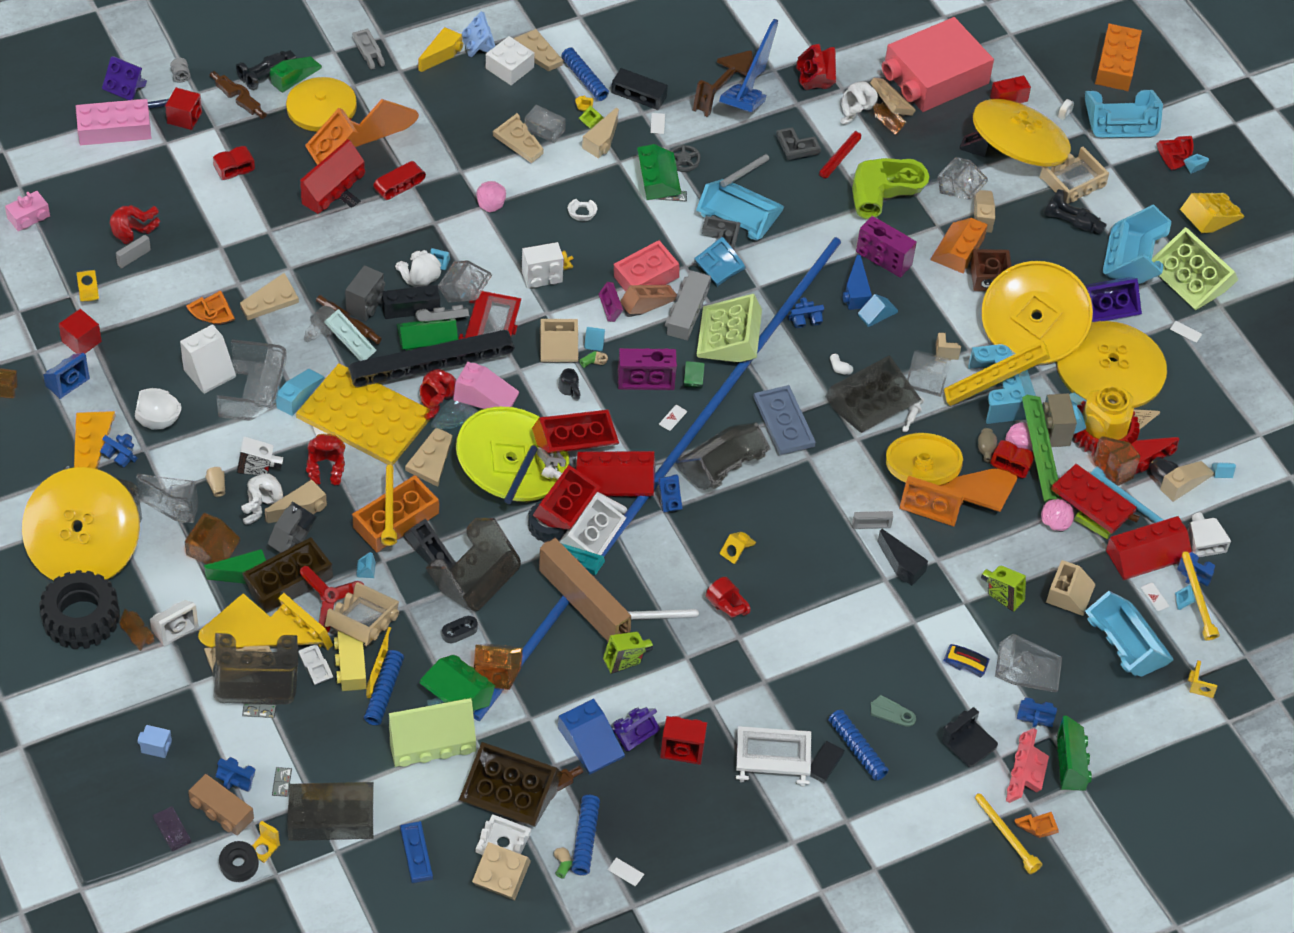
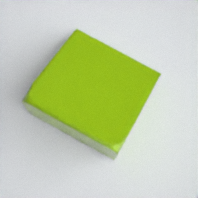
(591, 117)

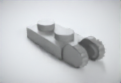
(368, 47)
(440, 313)

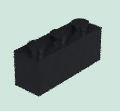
(639, 88)
(407, 301)

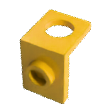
(90, 291)
(740, 541)
(1196, 684)
(268, 836)

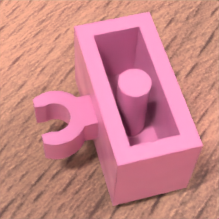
(27, 210)

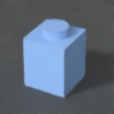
(155, 741)

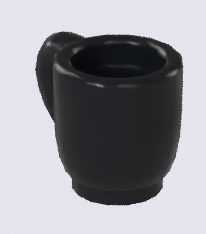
(569, 383)
(1160, 467)

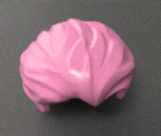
(491, 196)
(1020, 436)
(1057, 514)

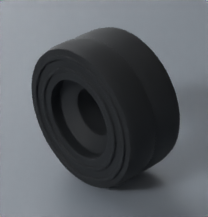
(230, 853)

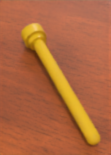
(389, 536)
(1209, 630)
(1031, 863)

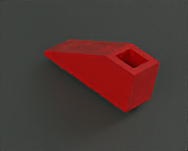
(1153, 448)

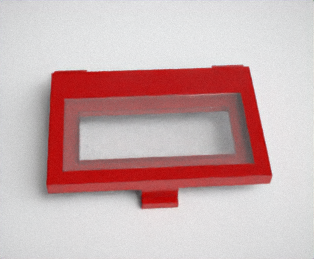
(493, 313)

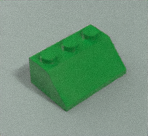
(658, 172)
(426, 333)
(455, 680)
(1073, 756)

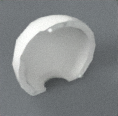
(156, 408)

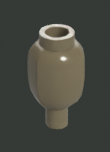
(987, 443)

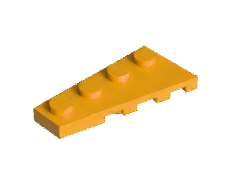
(88, 437)

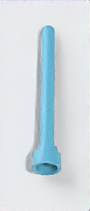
(1099, 474)

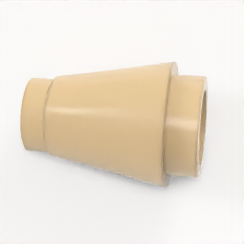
(216, 481)

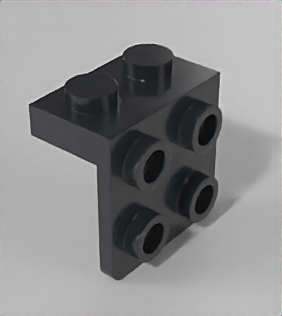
(968, 738)

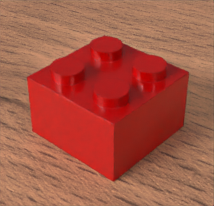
(683, 740)

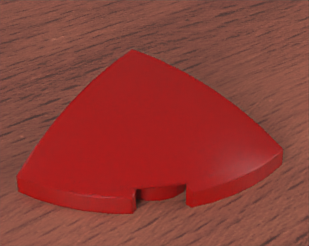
(1176, 151)

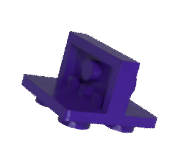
(123, 78)
(636, 727)

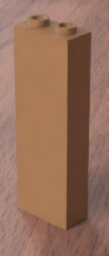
(583, 590)

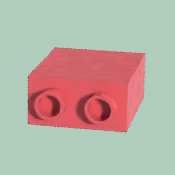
(937, 64)

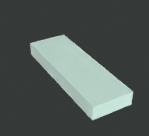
(350, 335)

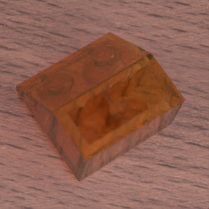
(1116, 459)
(211, 540)
(498, 663)

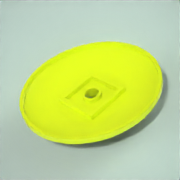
(497, 434)

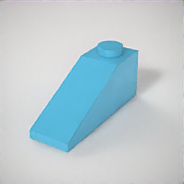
(297, 391)

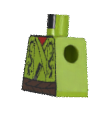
(1006, 586)
(625, 651)

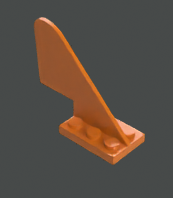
(382, 121)
(943, 502)

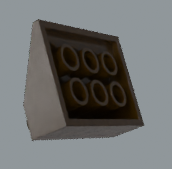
(510, 784)

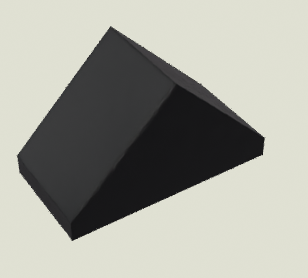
(975, 144)

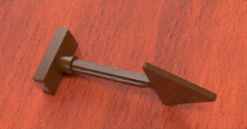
(705, 92)

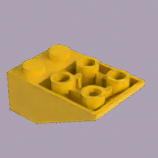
(1211, 211)

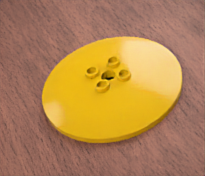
(1021, 132)
(1041, 289)
(1138, 366)
(107, 518)

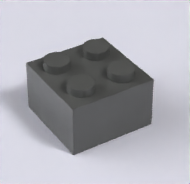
(365, 293)

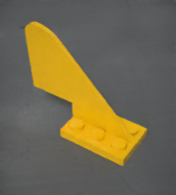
(256, 628)

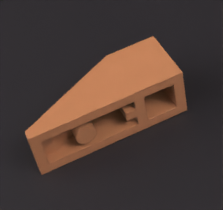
(644, 298)

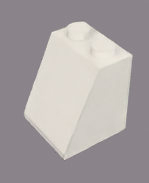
(207, 359)

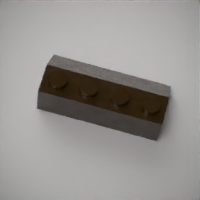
(283, 575)

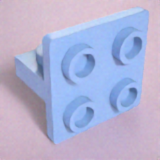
(478, 35)

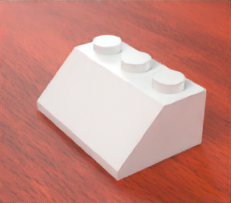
(594, 527)

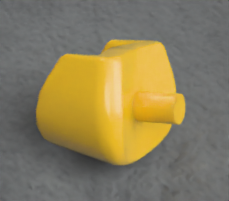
(583, 102)
(566, 262)

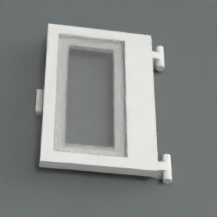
(773, 752)

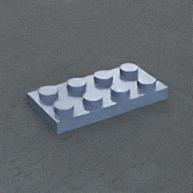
(784, 420)

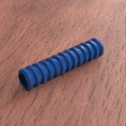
(585, 74)
(384, 687)
(858, 745)
(585, 835)

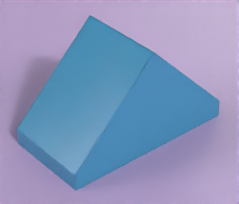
(876, 310)

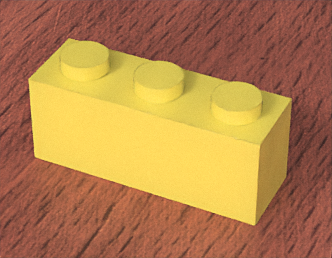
(351, 662)

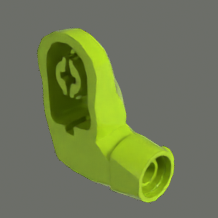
(885, 179)

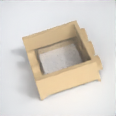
(1076, 176)
(363, 614)

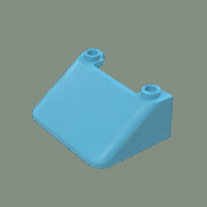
(739, 205)

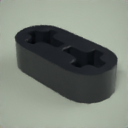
(459, 629)

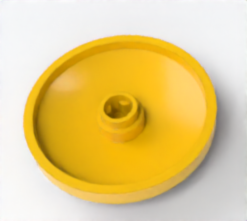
(317, 99)
(925, 458)

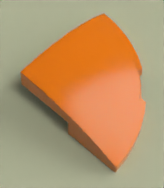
(212, 309)

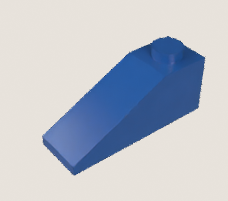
(857, 287)

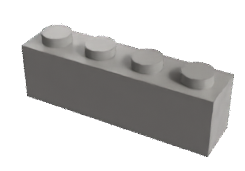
(688, 305)

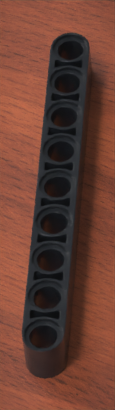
(430, 358)

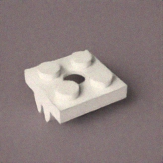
(500, 827)

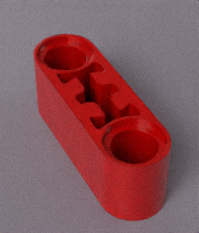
(399, 180)

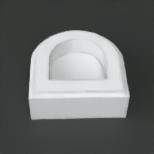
(1066, 109)

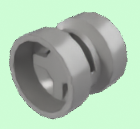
(180, 70)

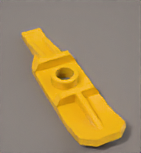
(378, 663)

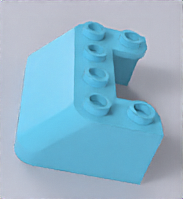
(1133, 243)
(1004, 403)
(1130, 633)

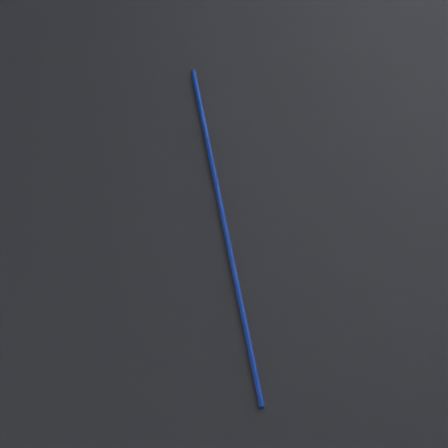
(679, 449)

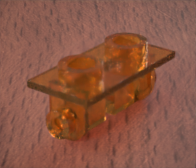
(892, 121)
(131, 624)

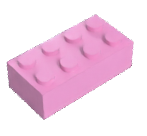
(113, 122)

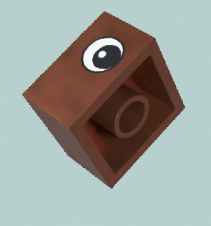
(987, 265)

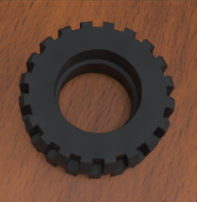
(82, 630)

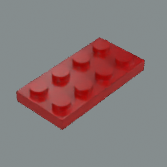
(1094, 498)

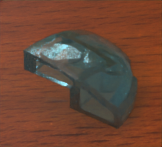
(452, 415)

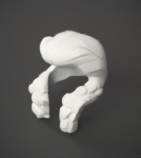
(859, 96)
(424, 269)
(261, 489)

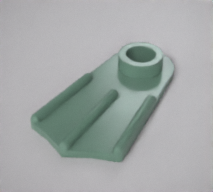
(892, 712)

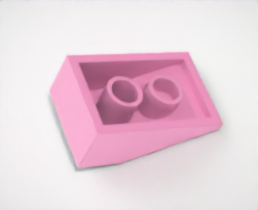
(483, 388)

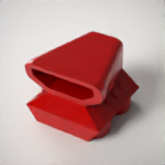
(817, 67)

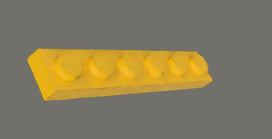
(996, 373)

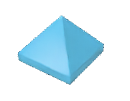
(1184, 597)

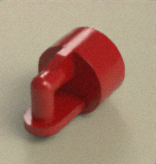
(723, 594)

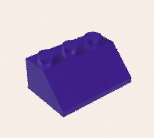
(1115, 299)

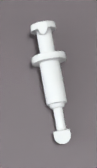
(914, 410)

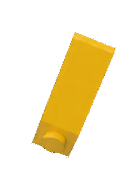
(441, 49)

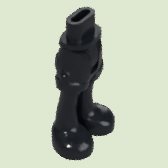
(251, 75)
(1079, 217)

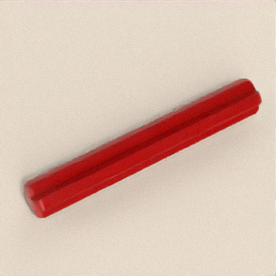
(840, 154)

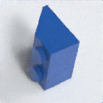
(67, 375)

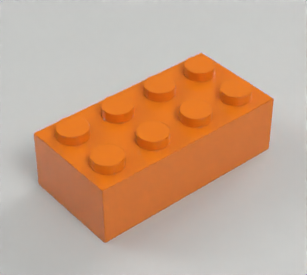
(1118, 57)
(410, 506)

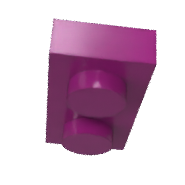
(610, 301)

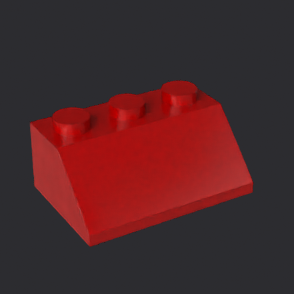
(566, 499)

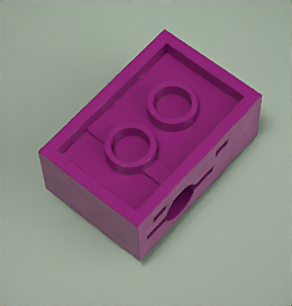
(886, 246)
(647, 369)

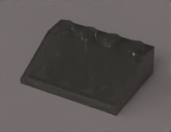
(872, 395)
(331, 811)

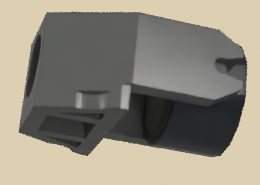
(291, 527)

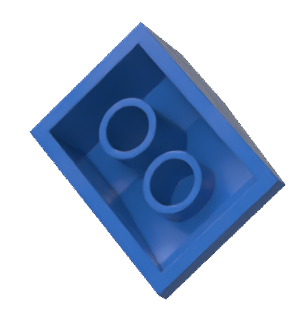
(590, 736)

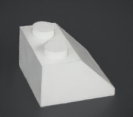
(175, 622)

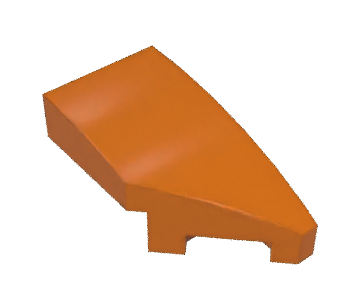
(1038, 826)

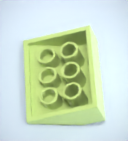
(1194, 270)
(730, 330)
(432, 732)

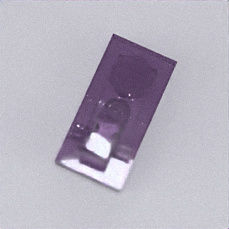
(171, 829)

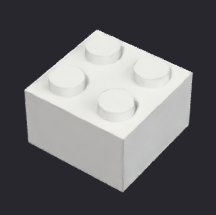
(510, 60)
(542, 265)

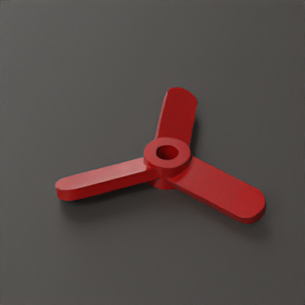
(336, 593)

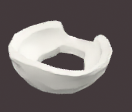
(591, 207)

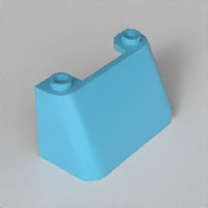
(1125, 119)

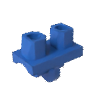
(806, 310)
(124, 455)
(670, 493)
(1203, 572)
(1036, 713)
(235, 775)

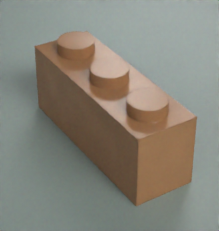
(221, 805)

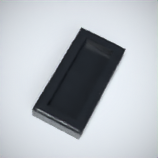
(826, 761)

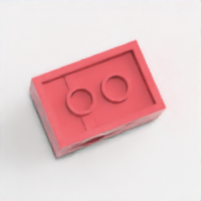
(647, 267)

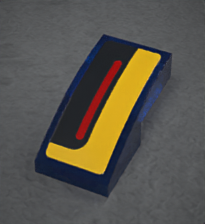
(962, 657)

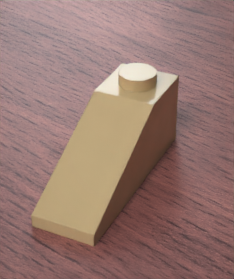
(599, 138)
(985, 208)
(1185, 479)
(307, 496)

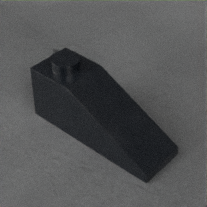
(428, 544)
(905, 562)

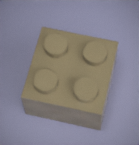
(1059, 419)

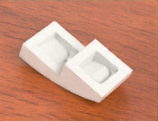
(315, 664)

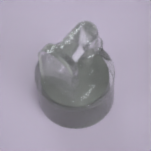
(317, 325)

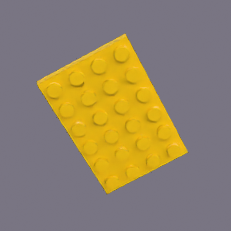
(364, 416)

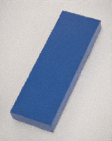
(416, 852)

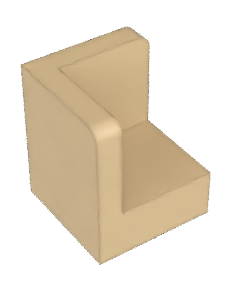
(947, 350)

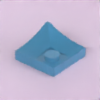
(720, 261)

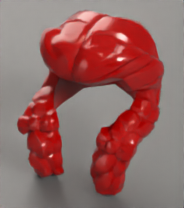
(122, 222)
(434, 389)
(326, 447)

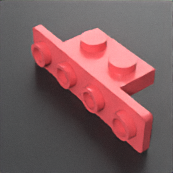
(1028, 767)

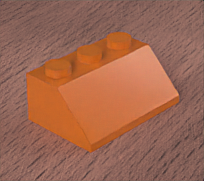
(958, 244)

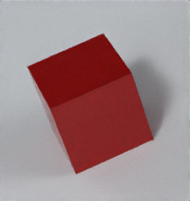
(183, 108)
(80, 332)

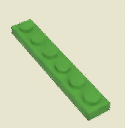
(1041, 446)

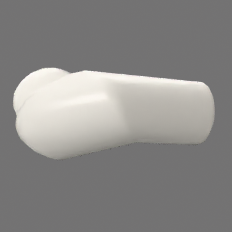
(839, 366)

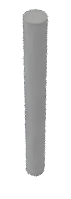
(744, 170)

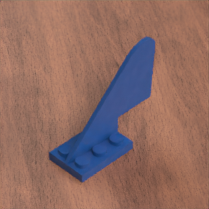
(743, 95)

